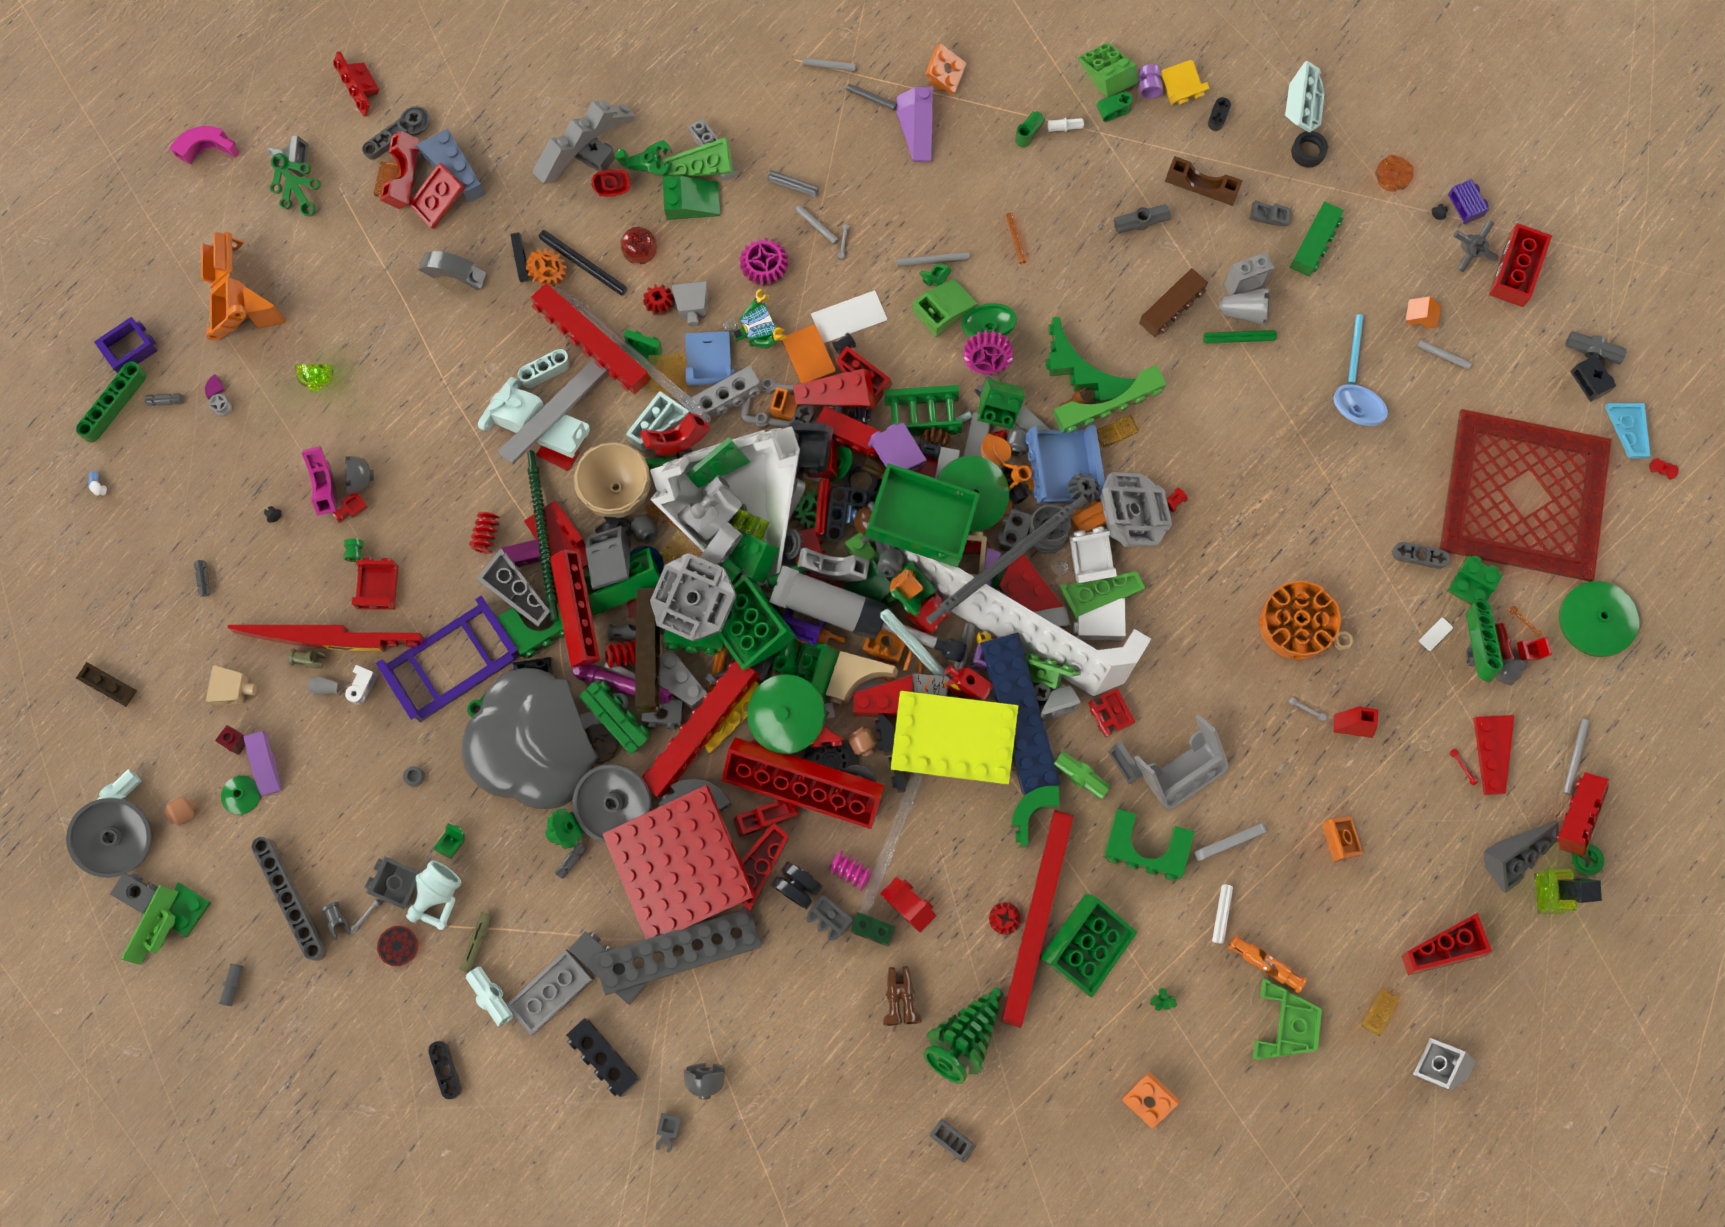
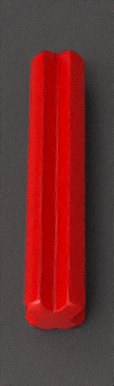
(822, 506)

